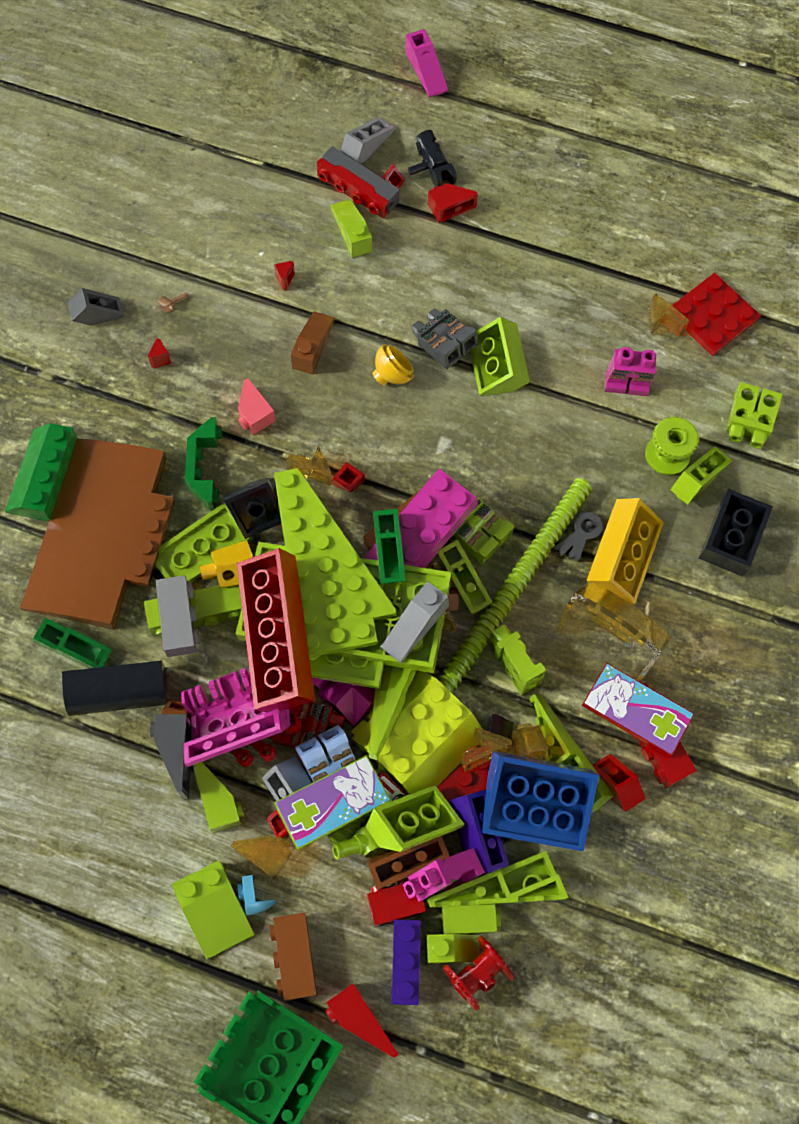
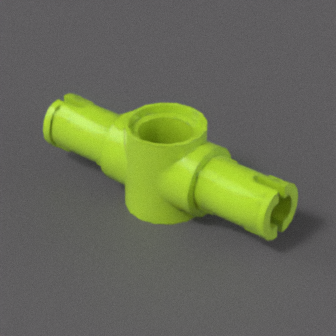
(360, 844)

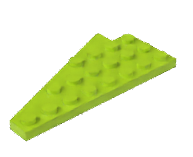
(334, 583)

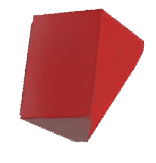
(348, 478)

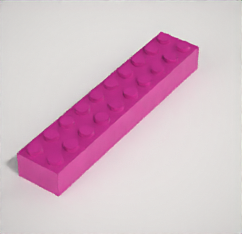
(428, 523)

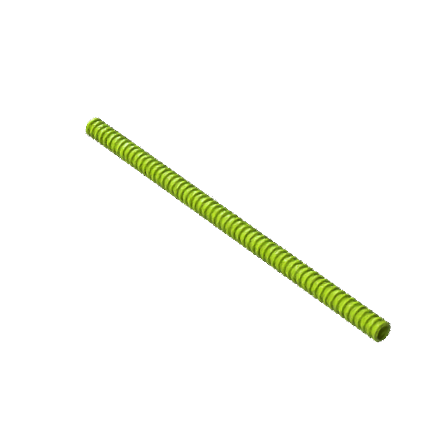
(501, 605)

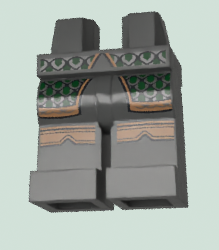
(444, 336)

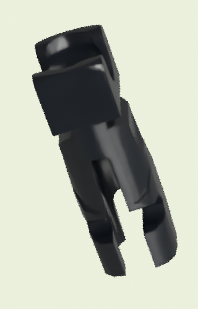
(433, 160)

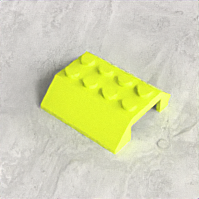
(427, 736)

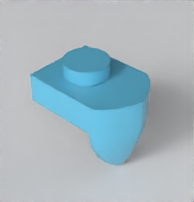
(246, 893)

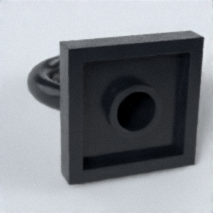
(255, 507)

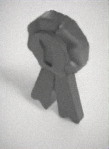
(586, 527)

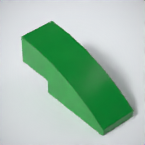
(389, 546)
(71, 644)

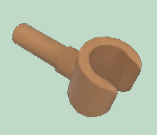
(168, 305)

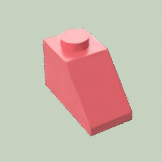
(254, 409)

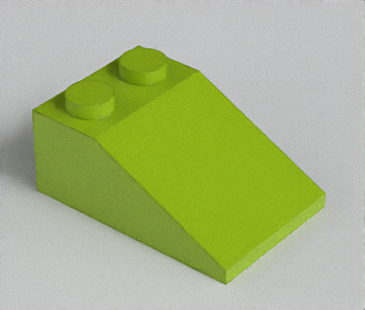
(213, 909)

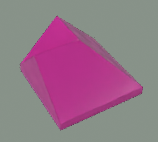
(349, 700)

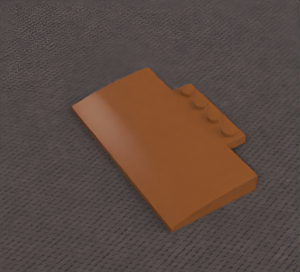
(100, 533)

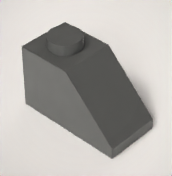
(94, 307)

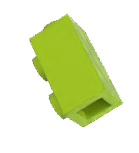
(470, 919)

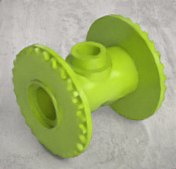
(672, 445)

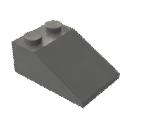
(169, 735)

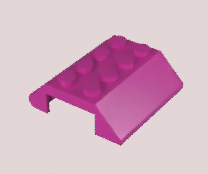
(229, 719)

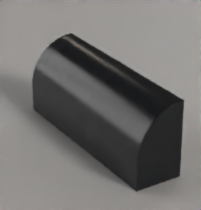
(114, 688)

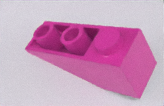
(425, 62)

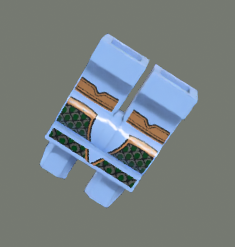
(336, 749)

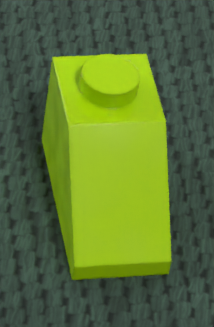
(451, 948)

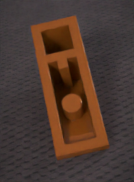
(311, 342)

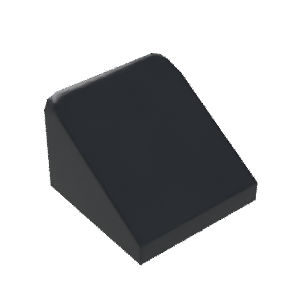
(500, 726)

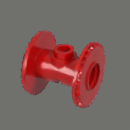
(481, 975)

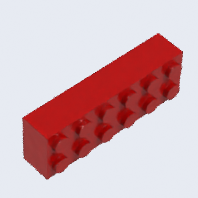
(275, 631)

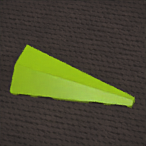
(388, 705)
(563, 748)
(520, 882)

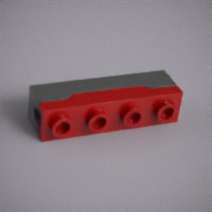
(357, 182)

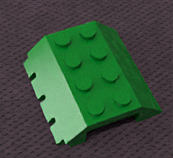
(267, 1064)

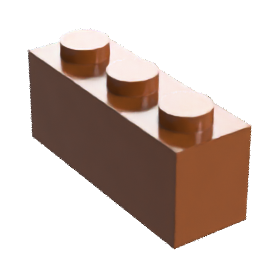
(397, 865)
(293, 957)

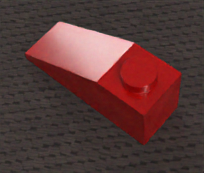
(355, 1016)

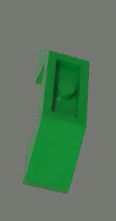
(204, 437)

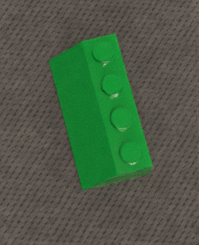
(42, 472)

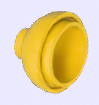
(392, 366)

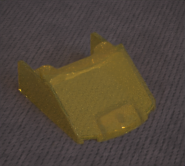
(619, 619)

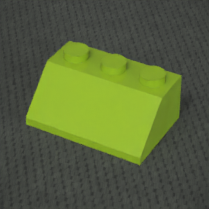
(499, 358)
(412, 820)

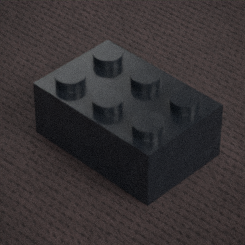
(735, 532)

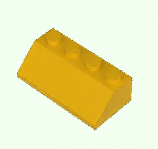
(626, 548)

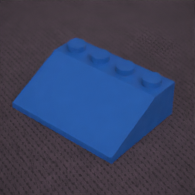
(539, 801)

